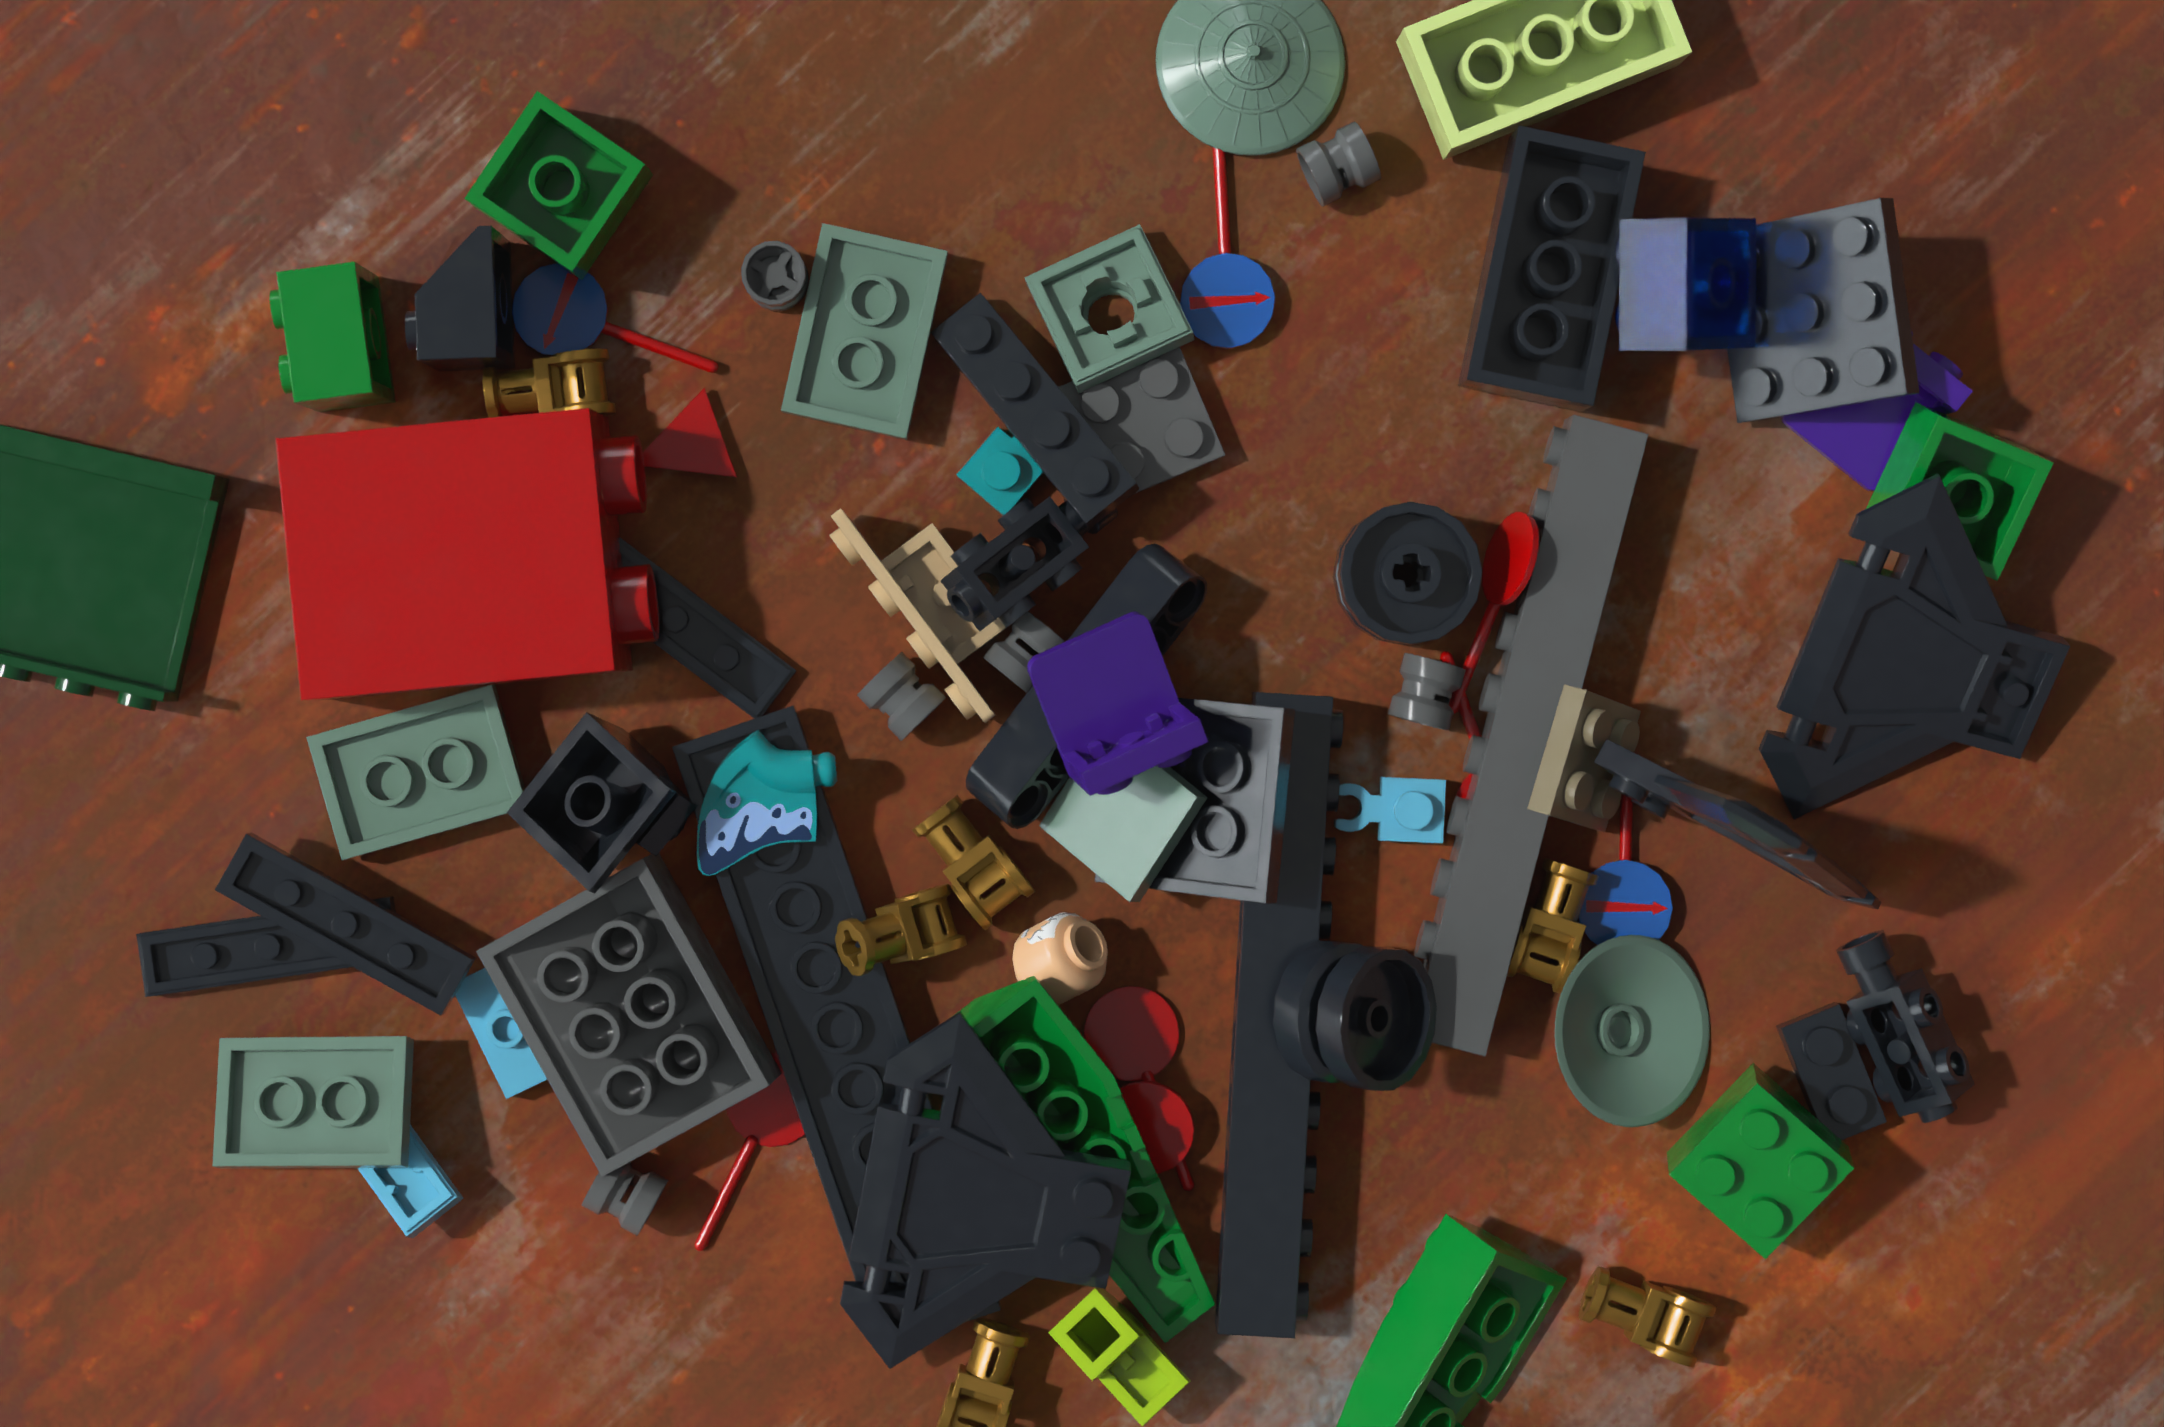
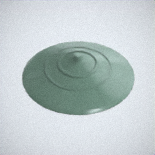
(1250, 71)
(1632, 1031)

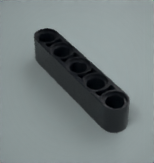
(1022, 763)

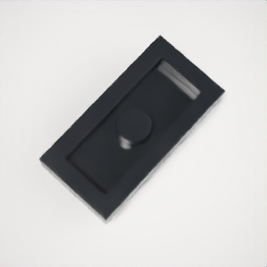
(1831, 1071)

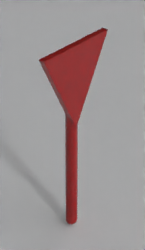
(691, 442)

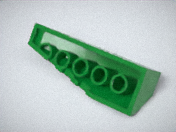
(1087, 1114)
(1451, 1331)

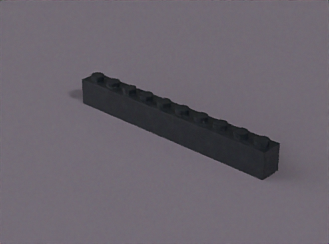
(1266, 1099)

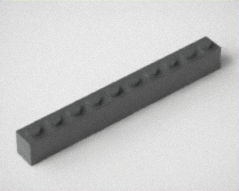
(1544, 647)

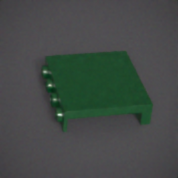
(101, 566)

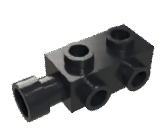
(1012, 567)
(1904, 1032)

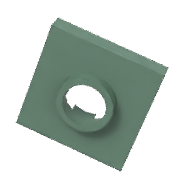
(1112, 267)

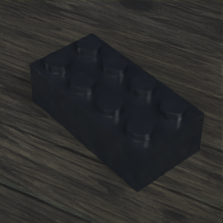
(1550, 269)

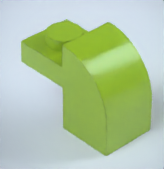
(1120, 1353)

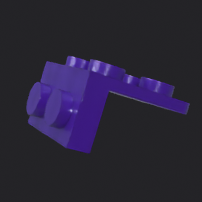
(1864, 434)
(1113, 705)

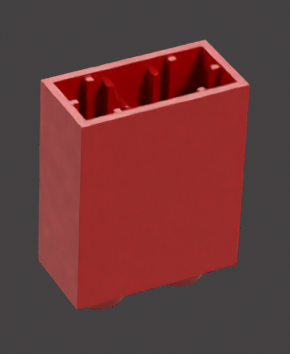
(463, 553)

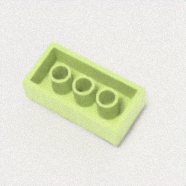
(1526, 60)

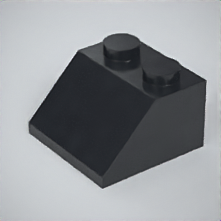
(467, 308)
(593, 799)

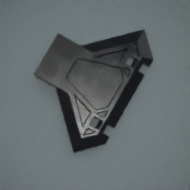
(1906, 658)
(1662, 790)
(969, 1198)

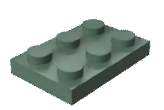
(864, 331)
(417, 771)
(313, 1102)

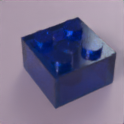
(1686, 284)

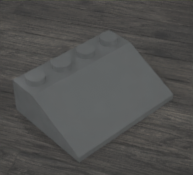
(629, 1014)

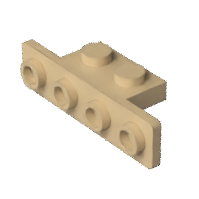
(912, 583)

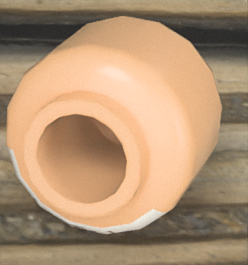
(1063, 955)

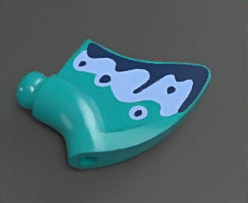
(760, 801)

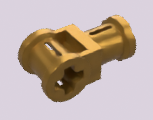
(554, 385)
(976, 866)
(1553, 926)
(908, 930)
(1657, 1317)
(981, 1394)

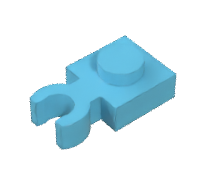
(1404, 809)

